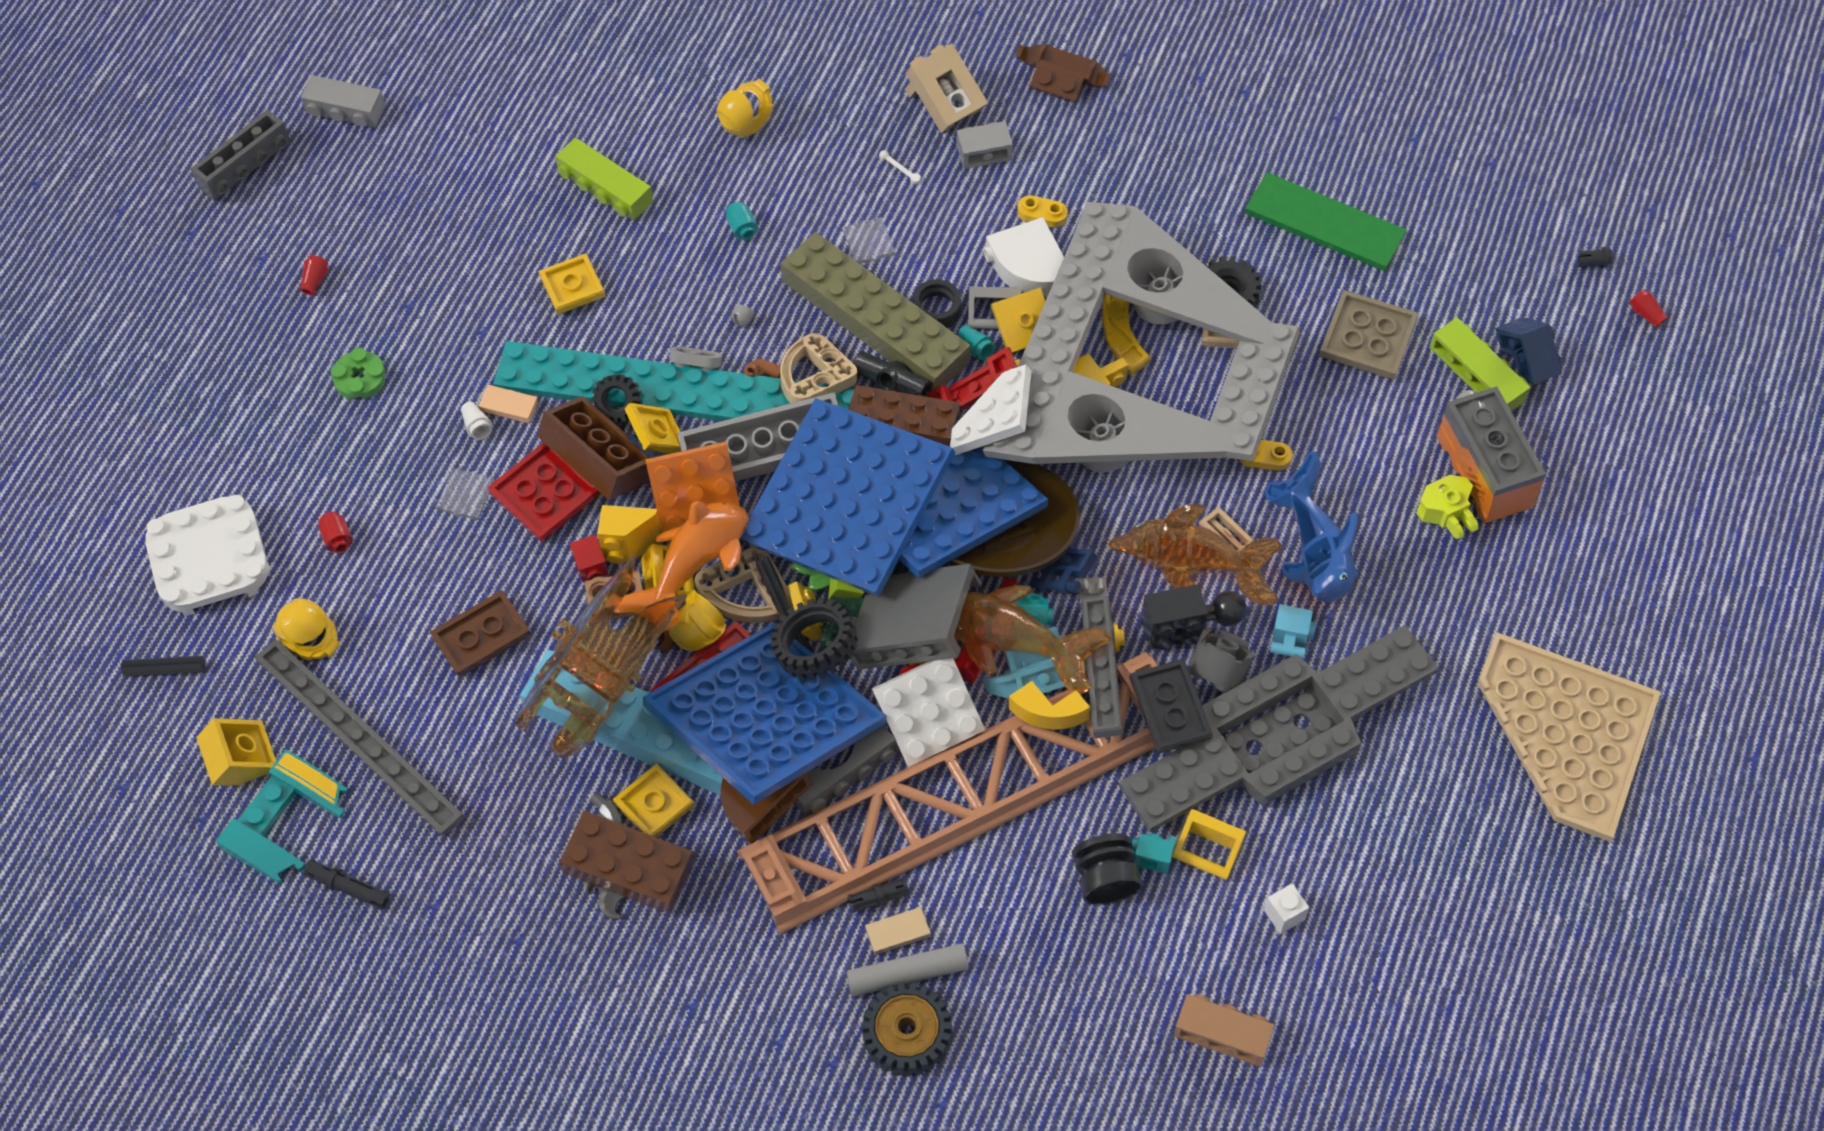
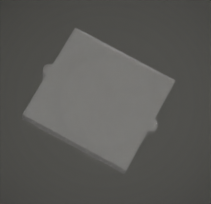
(868, 241)
(465, 494)

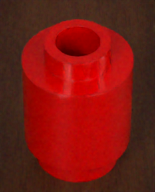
(335, 532)

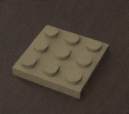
(1368, 334)

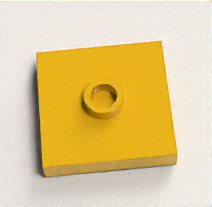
(571, 283)
(1018, 317)
(654, 427)
(653, 802)

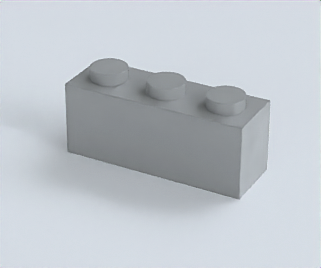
(343, 101)

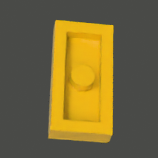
(801, 594)

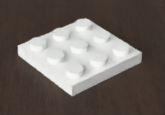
(928, 710)

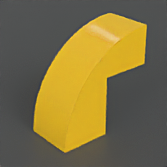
(1035, 709)

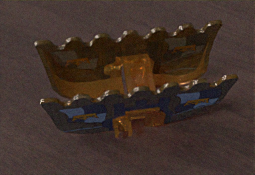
(599, 659)

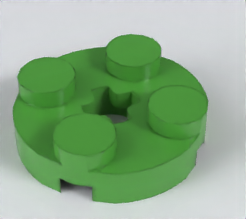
(358, 361)

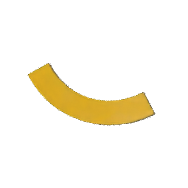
(1119, 335)

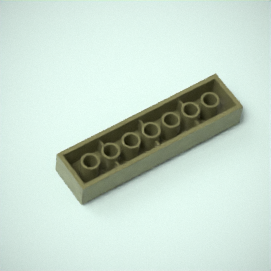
(874, 311)

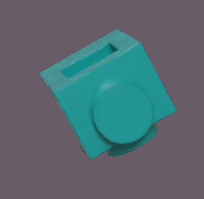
(1153, 852)

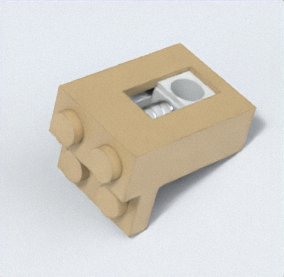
(937, 97)

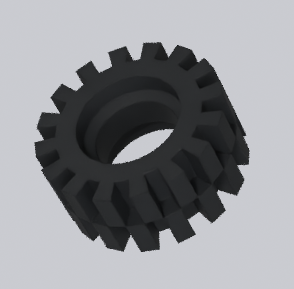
(605, 386)

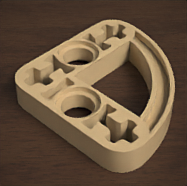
(817, 349)
(735, 611)

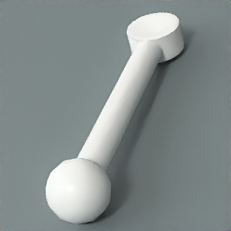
(914, 178)

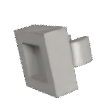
(1092, 588)

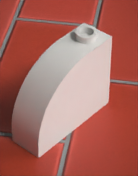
(1025, 256)

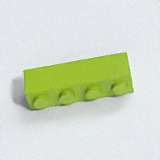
(604, 179)
(1477, 363)

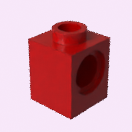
(589, 558)

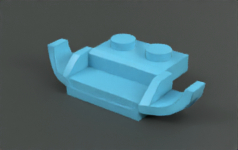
(1024, 669)

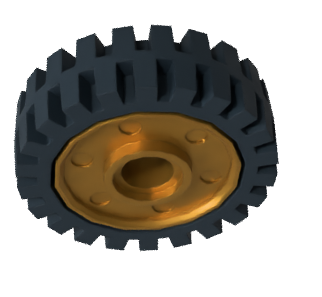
(911, 1051)

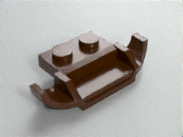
(1061, 72)

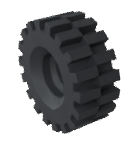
(1238, 277)

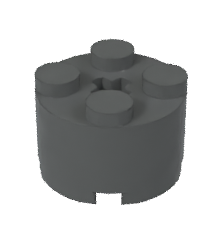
(1221, 659)

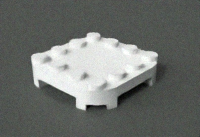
(206, 553)

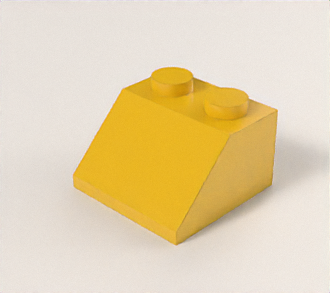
(627, 532)
(235, 751)

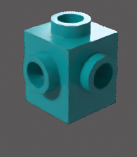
(1037, 607)

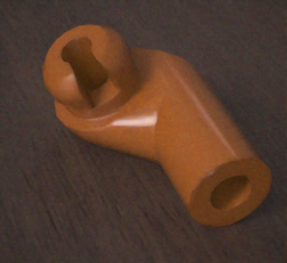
(761, 368)

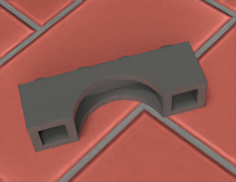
(868, 753)

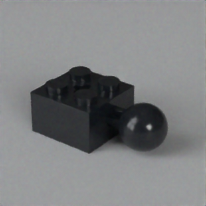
(1181, 615)

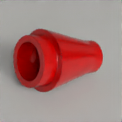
(314, 271)
(1648, 308)

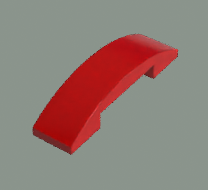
(975, 385)

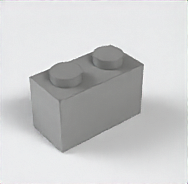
(984, 144)

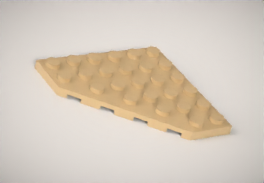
(1570, 728)

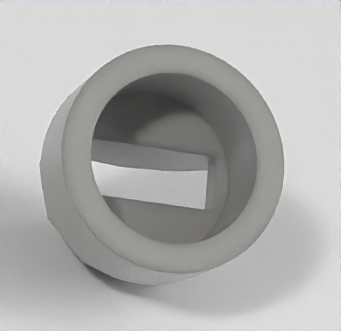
(742, 315)

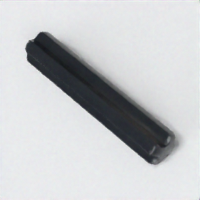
(159, 666)

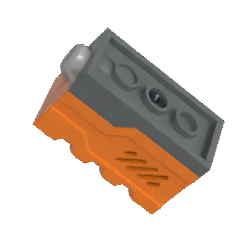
(1491, 453)

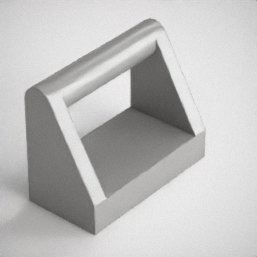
(987, 293)

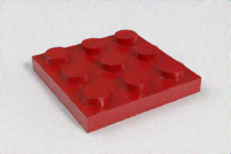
(542, 492)

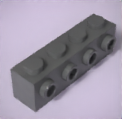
(240, 155)

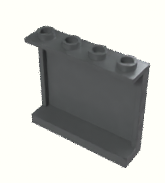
(913, 618)

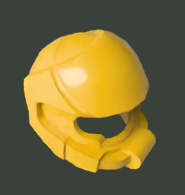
(737, 113)
(303, 622)
(697, 623)

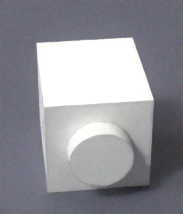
(1286, 908)

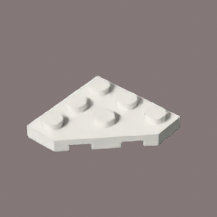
(997, 412)

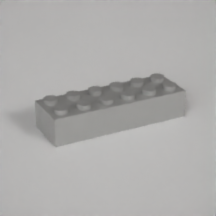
(756, 439)

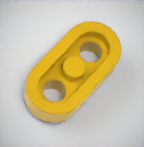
(1042, 208)
(1267, 459)

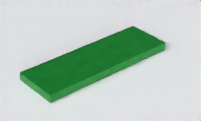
(1325, 221)

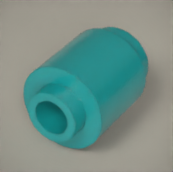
(741, 221)

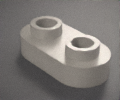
(687, 356)

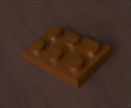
(480, 633)

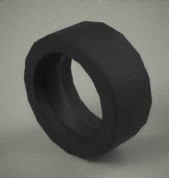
(942, 288)

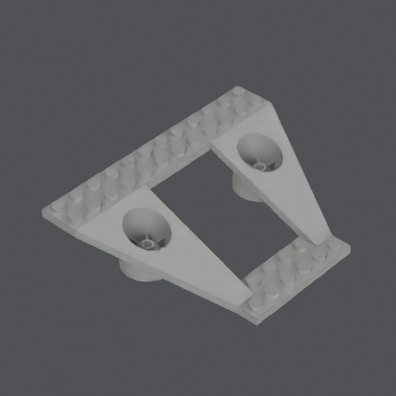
(1073, 416)

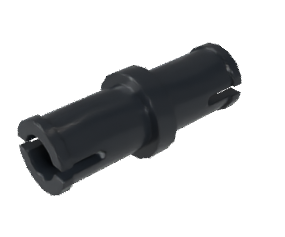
(878, 895)

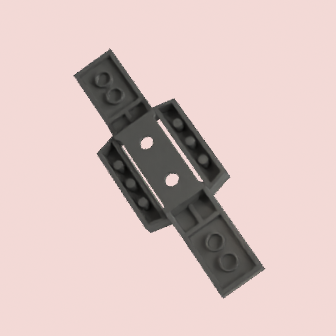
(1288, 753)

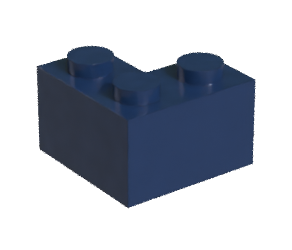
(1533, 348)

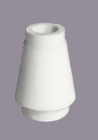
(475, 421)

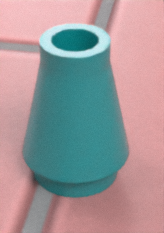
(980, 344)

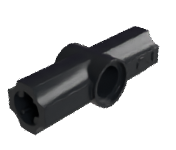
(892, 375)

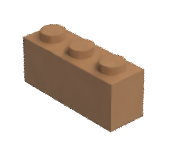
(1223, 1029)

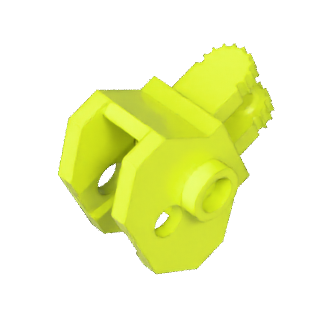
(1448, 505)

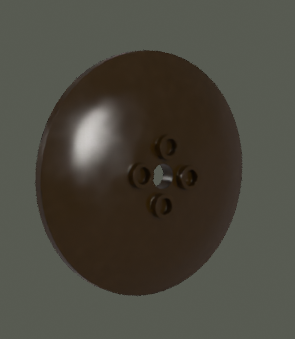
(1034, 541)

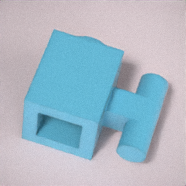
(1291, 630)

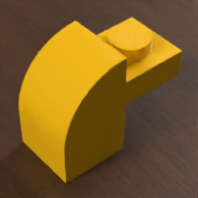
(1111, 374)

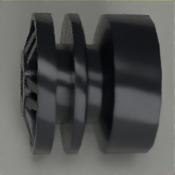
(1107, 869)

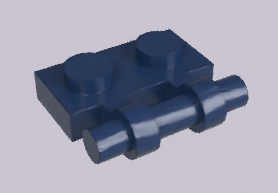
(1072, 565)

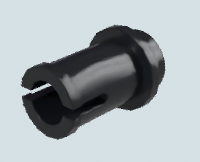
(1595, 257)

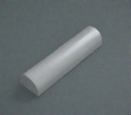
(907, 969)

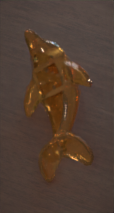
(1187, 548)
(998, 624)

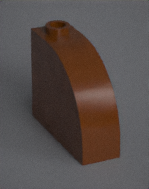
(754, 820)

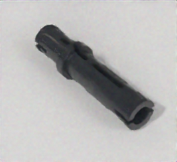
(335, 879)

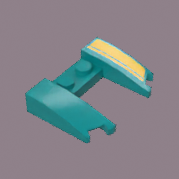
(246, 836)

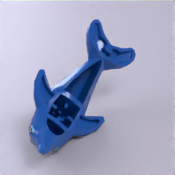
(1325, 549)

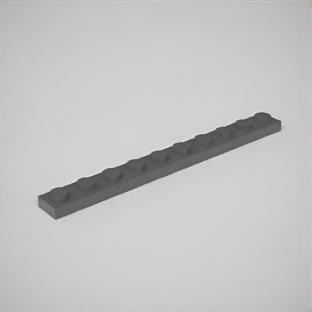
(360, 738)

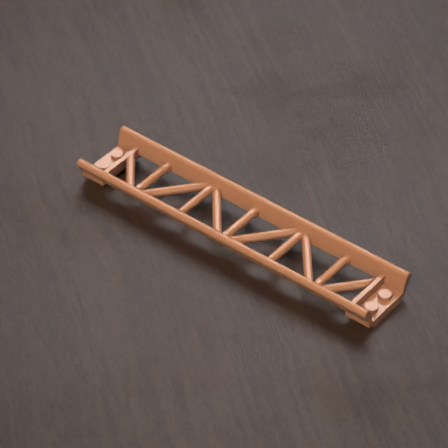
(771, 865)

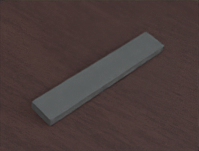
(1102, 671)

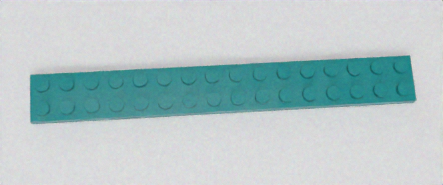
(682, 390)

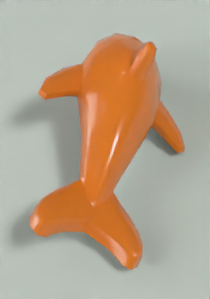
(707, 534)

